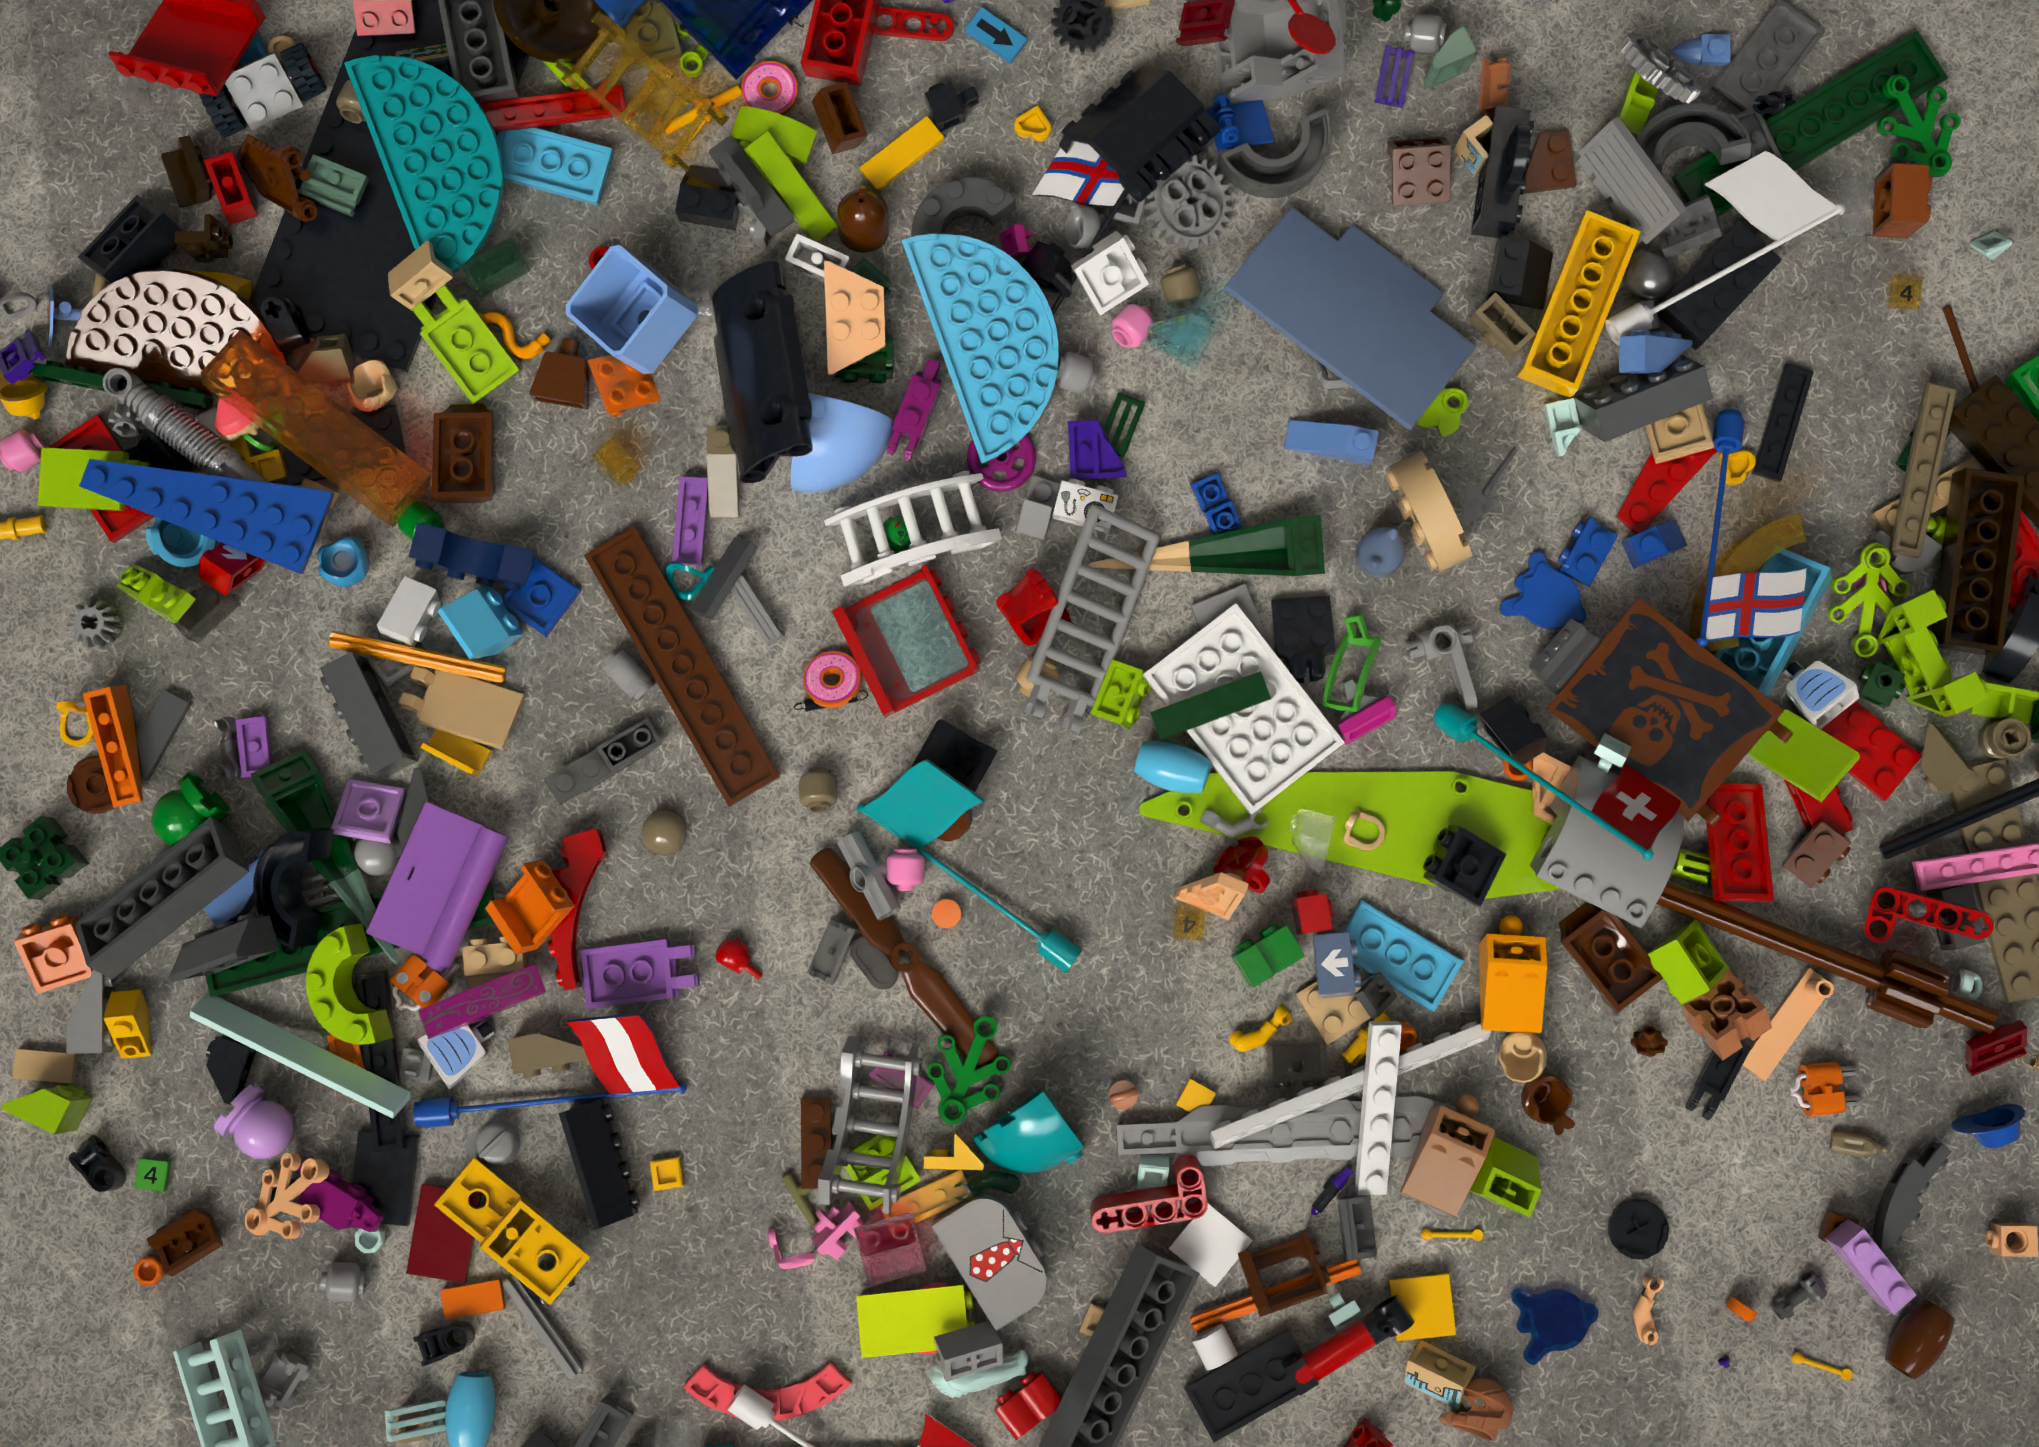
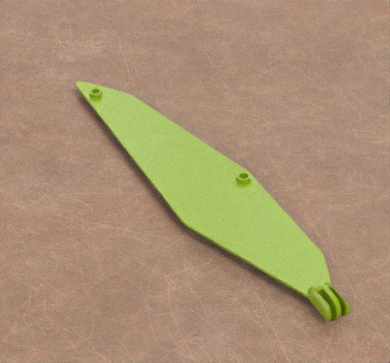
(1412, 813)

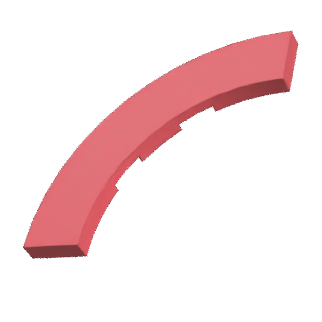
(788, 1401)

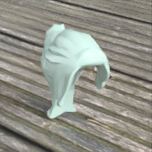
(1011, 1367)

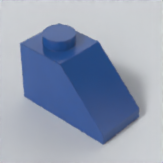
(1653, 543)

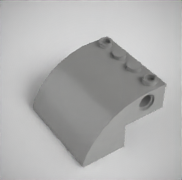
(1264, 59)
(1596, 863)

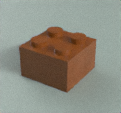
(1901, 200)

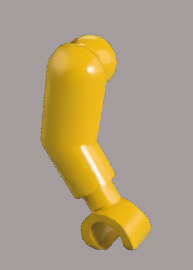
(1245, 1042)

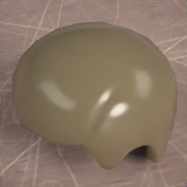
(664, 831)

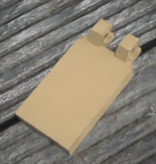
(464, 706)

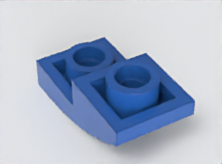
(1215, 504)

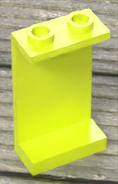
(911, 1319)

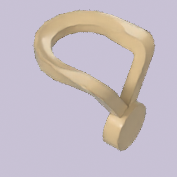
(1357, 844)

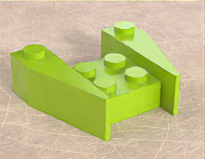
(1918, 657)

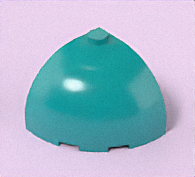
(1030, 1137)

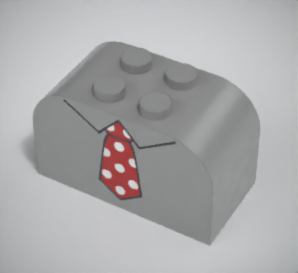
(994, 1256)

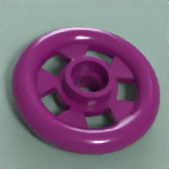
(1013, 477)

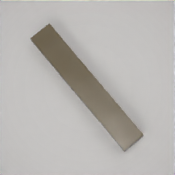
(1922, 470)

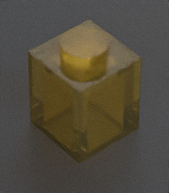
(616, 462)

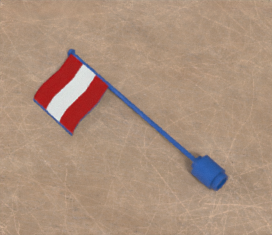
(620, 1054)

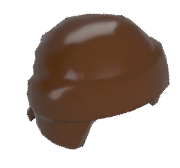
(1552, 1109)

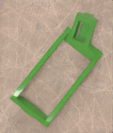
(1351, 638)

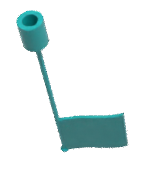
(923, 808)

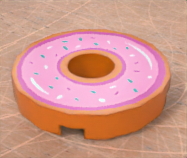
(773, 73)
(832, 663)

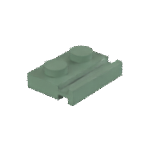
(333, 185)

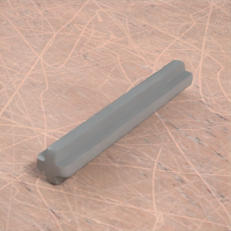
(542, 1326)

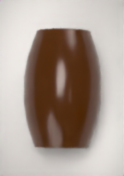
(1919, 1339)

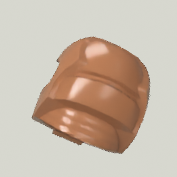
(1482, 1420)

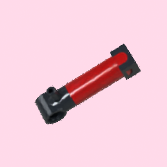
(1385, 1321)

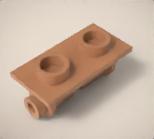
(1492, 78)

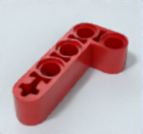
(1930, 918)
(1149, 1198)

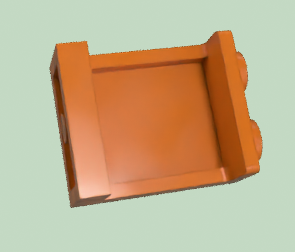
(531, 908)

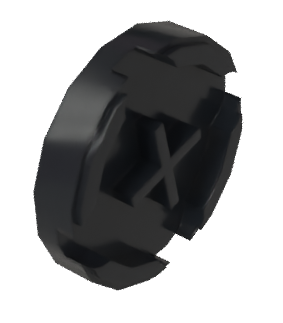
(1638, 1229)

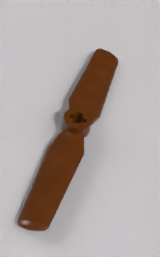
(922, 981)

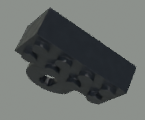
(1502, 174)

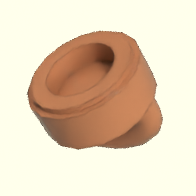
(1123, 1094)

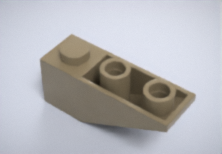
(542, 1051)

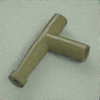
(799, 1197)

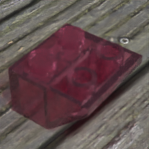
(891, 1249)

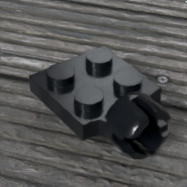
(1304, 634)

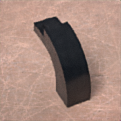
(2020, 637)

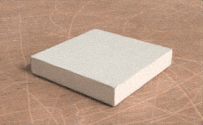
(1210, 1245)

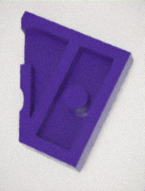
(1092, 452)

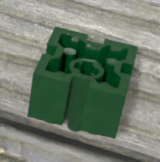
(41, 858)

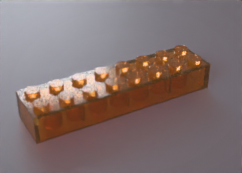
(315, 428)

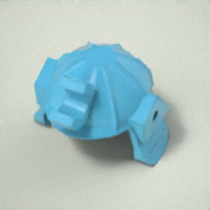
(177, 544)

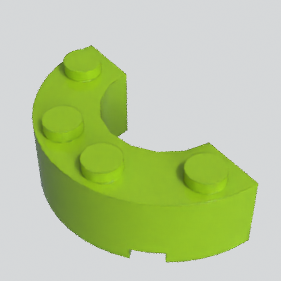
(332, 993)

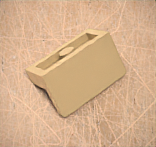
(418, 276)

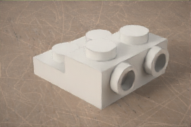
(1111, 272)

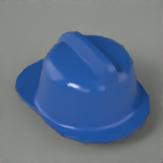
(1993, 1127)

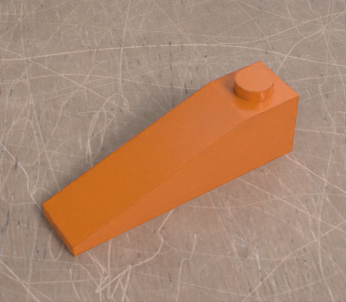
(116, 742)

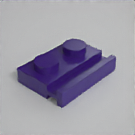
(18, 357)

